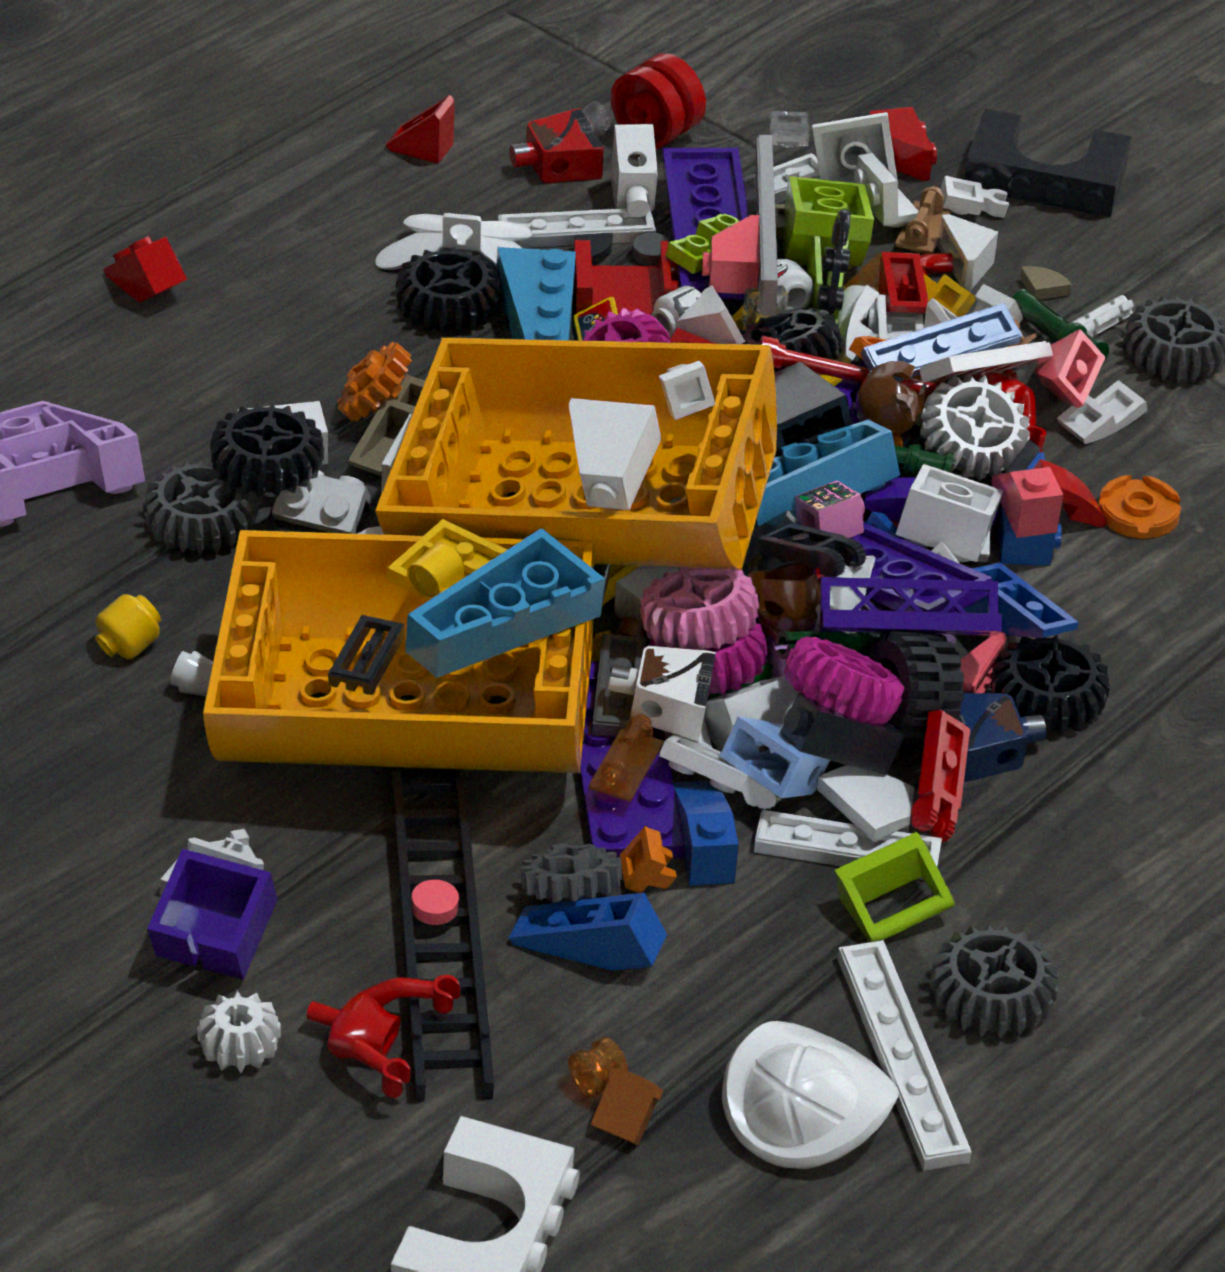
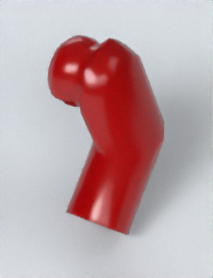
(937, 263)

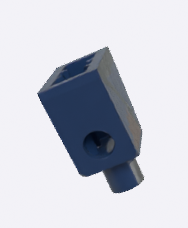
(996, 734)

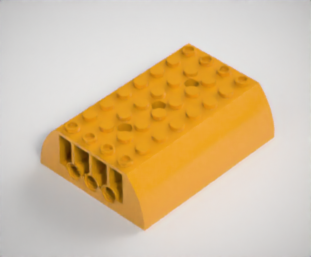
(502, 424)
(287, 622)

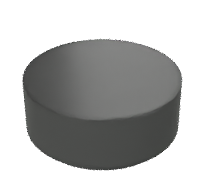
(647, 248)

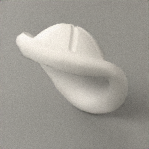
(802, 1096)

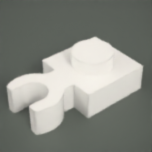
(969, 197)

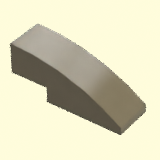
(386, 426)

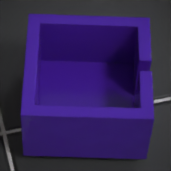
(212, 913)

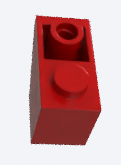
(910, 144)
(146, 269)

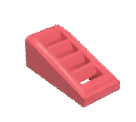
(979, 663)

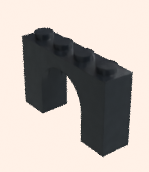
(1083, 185)

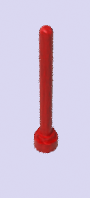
(832, 368)

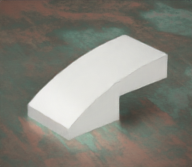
(851, 324)
(1103, 415)

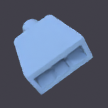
(780, 767)

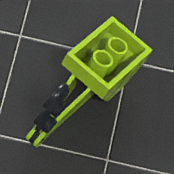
(827, 225)

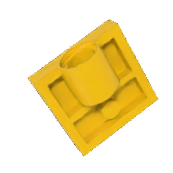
(441, 560)

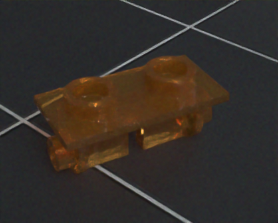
(627, 760)

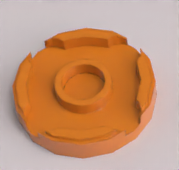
(1140, 507)

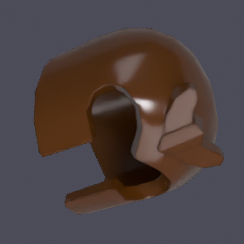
(887, 401)
(786, 598)

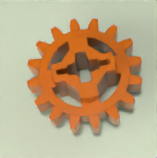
(373, 381)

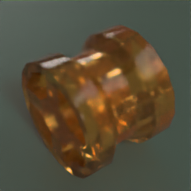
(592, 1066)

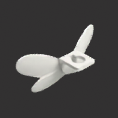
(451, 231)

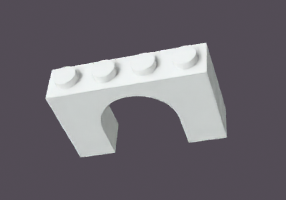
(513, 1169)

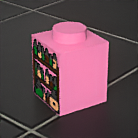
(831, 509)

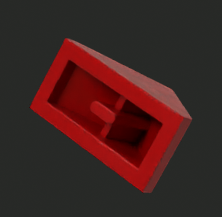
(427, 134)
(902, 283)

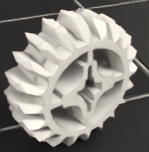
(981, 420)

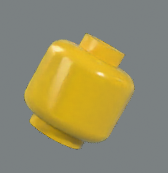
(127, 626)

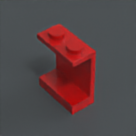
(629, 285)

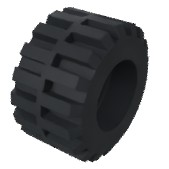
(928, 673)

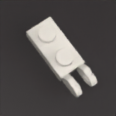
(692, 756)

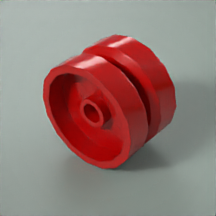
(662, 94)

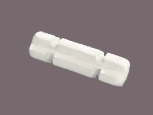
(1106, 315)

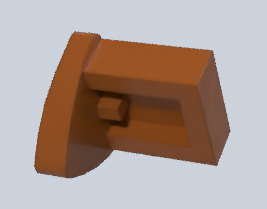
(626, 1105)

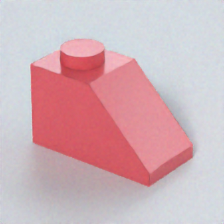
(734, 257)
(1071, 368)
(1030, 500)

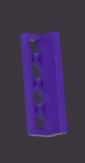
(907, 621)

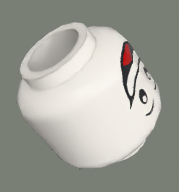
(797, 284)

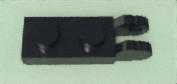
(813, 548)

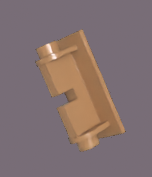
(922, 233)

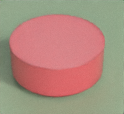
(435, 902)

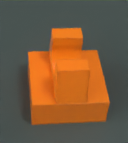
(645, 862)

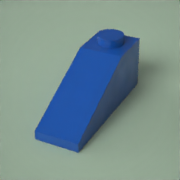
(1023, 607)
(707, 833)
(597, 931)

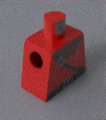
(561, 148)

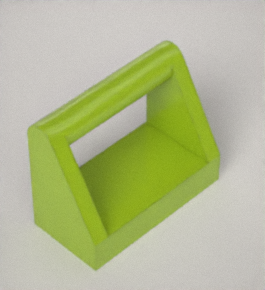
(886, 871)

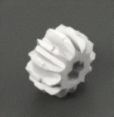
(239, 1031)

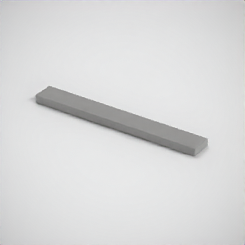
(767, 226)

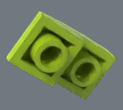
(689, 250)

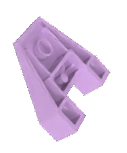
(58, 448)

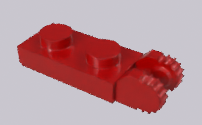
(941, 775)

